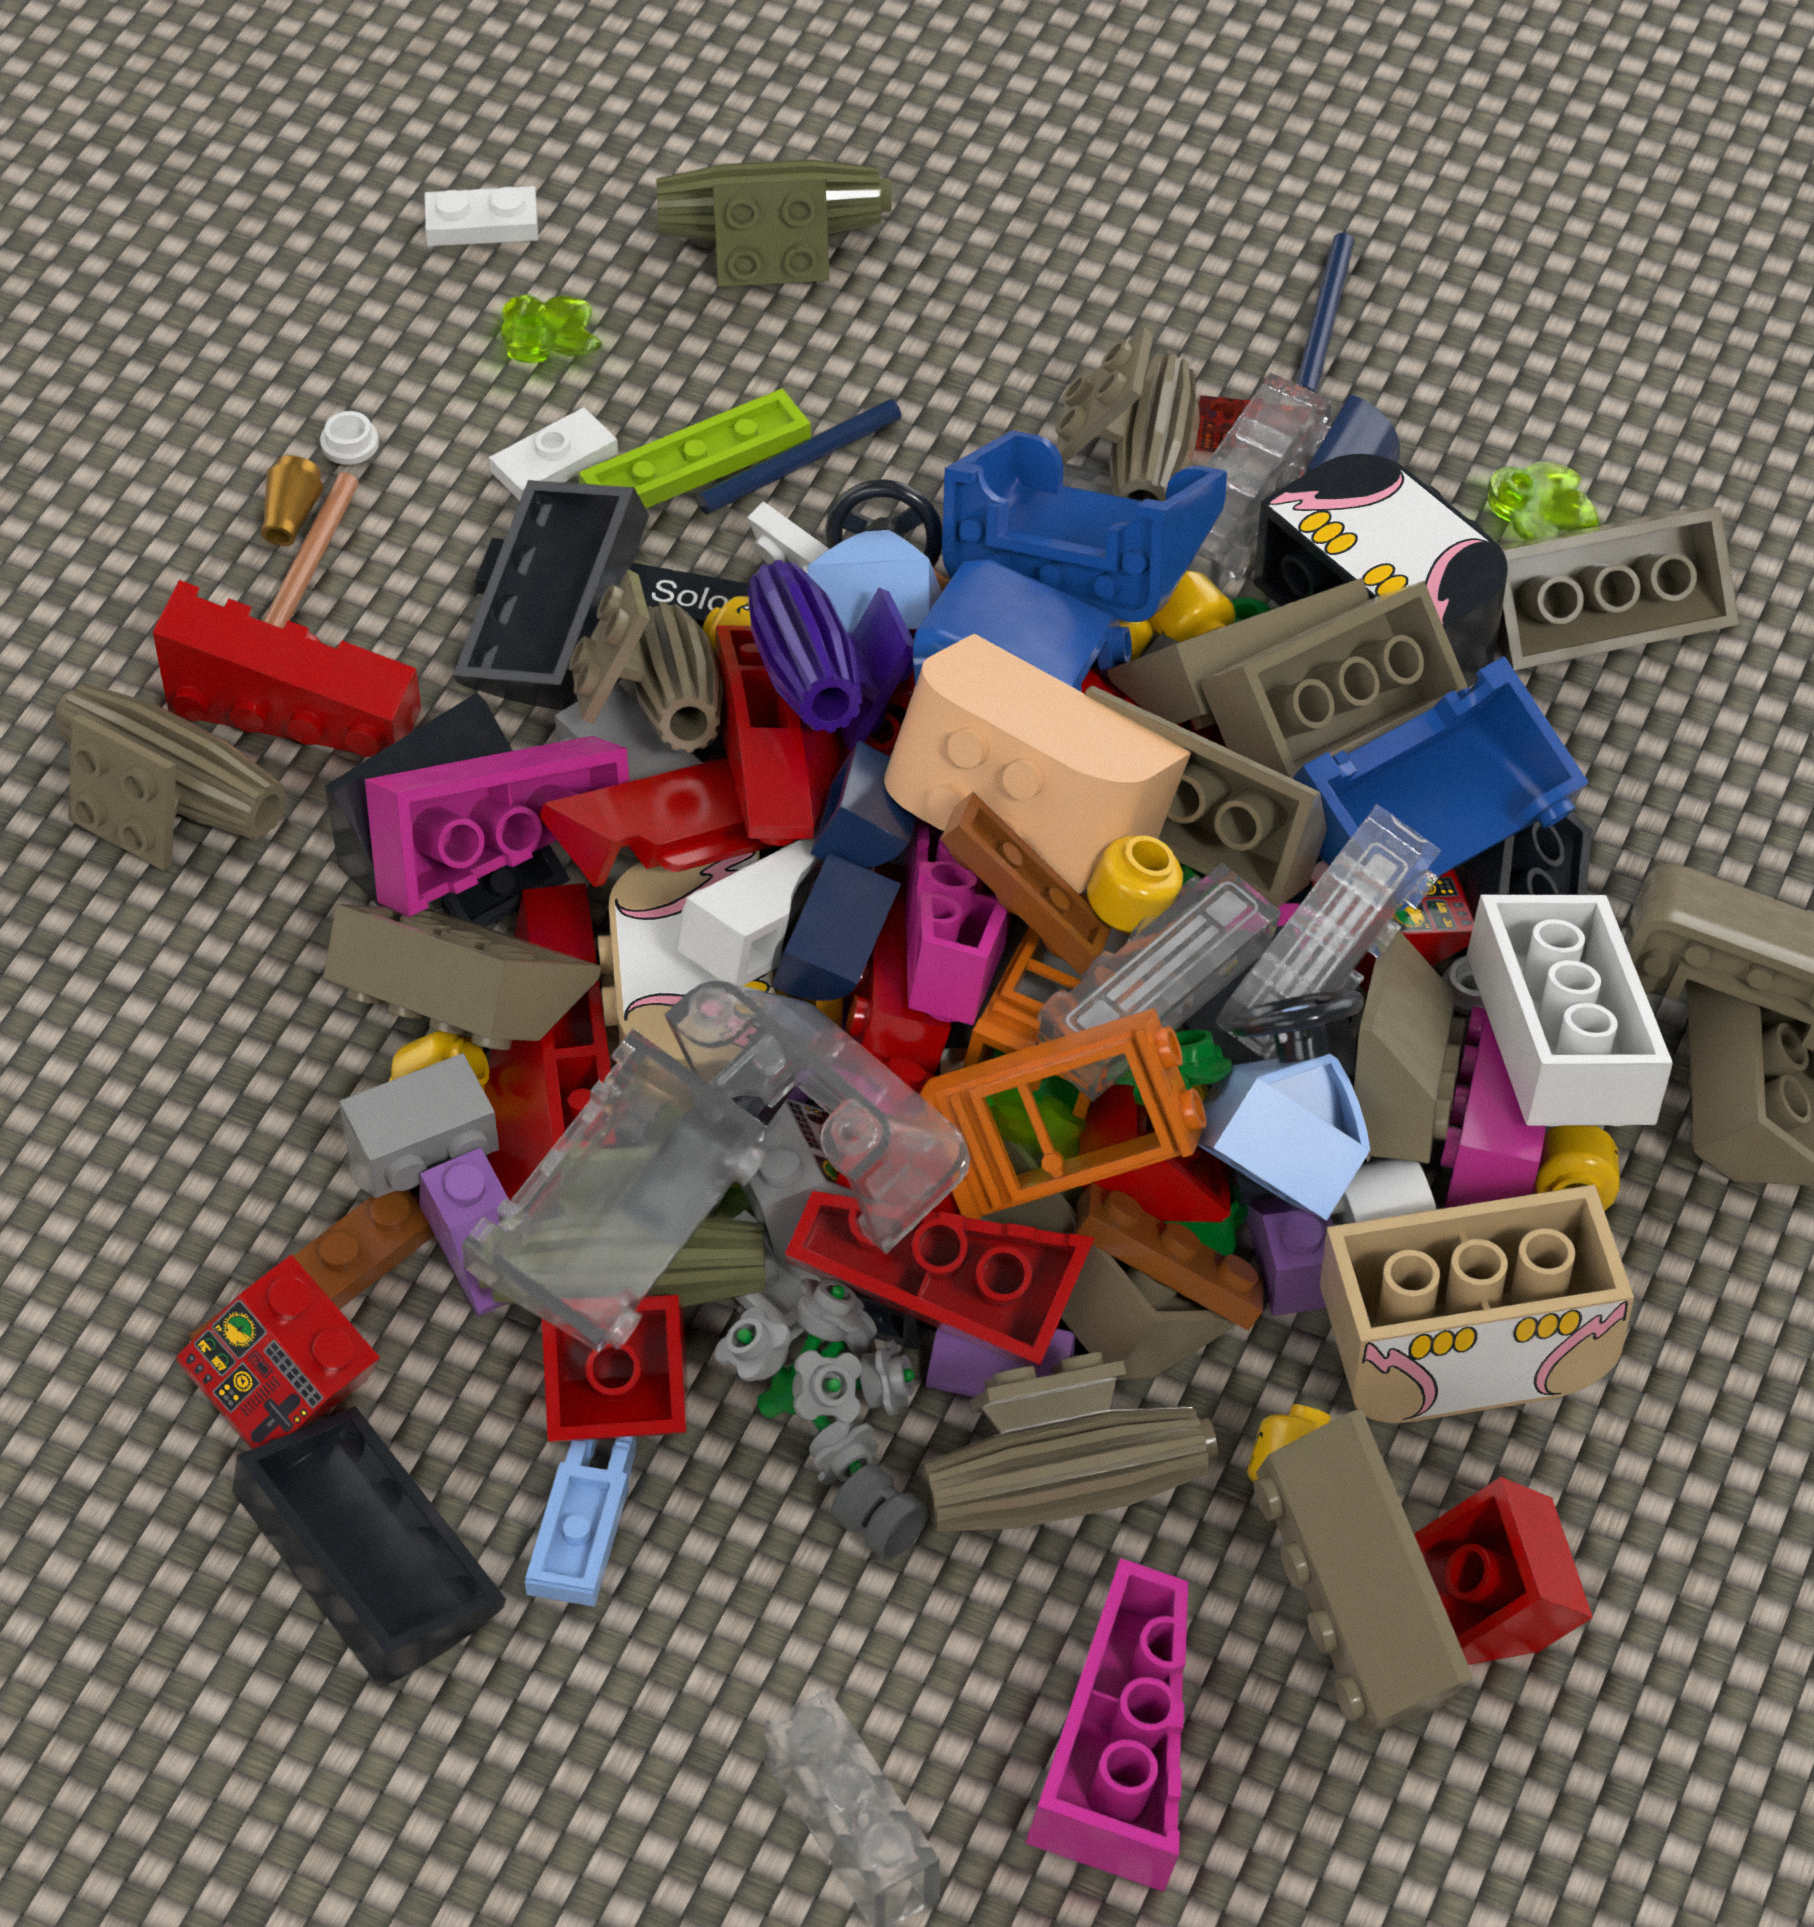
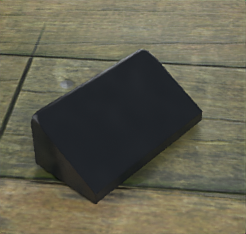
(502, 889)

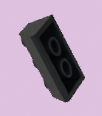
(454, 736)
(1531, 864)

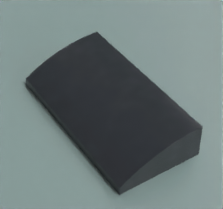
(547, 589)
(366, 1544)

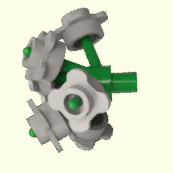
(823, 1381)

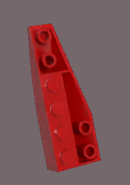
(773, 755)
(548, 1082)

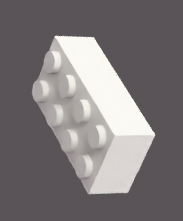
(1568, 1010)

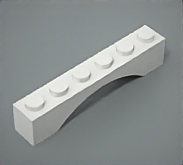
(742, 920)

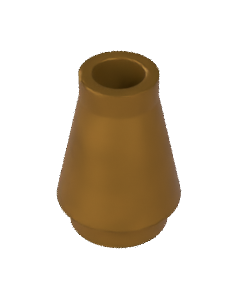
(289, 497)

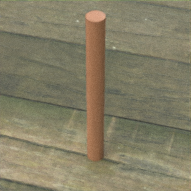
(312, 550)

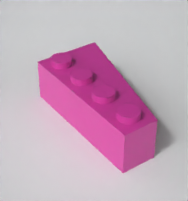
(468, 817)
(951, 930)
(1494, 1149)
(1118, 1756)

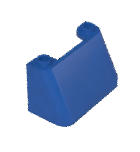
(1096, 546)
(1024, 619)
(1455, 774)

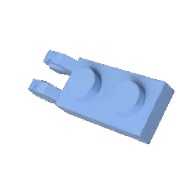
(580, 1524)

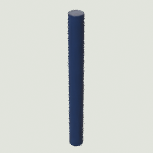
(1325, 312)
(798, 456)

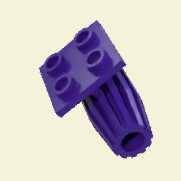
(815, 664)

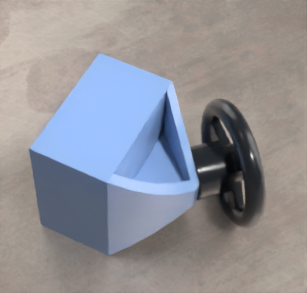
(880, 555)
(1293, 1116)

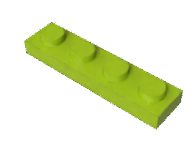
(705, 450)

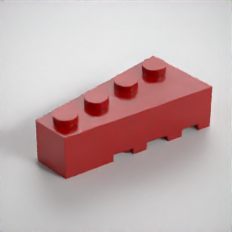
(279, 680)
(879, 1003)
(951, 1271)

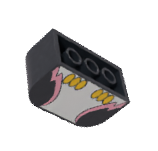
(1392, 530)

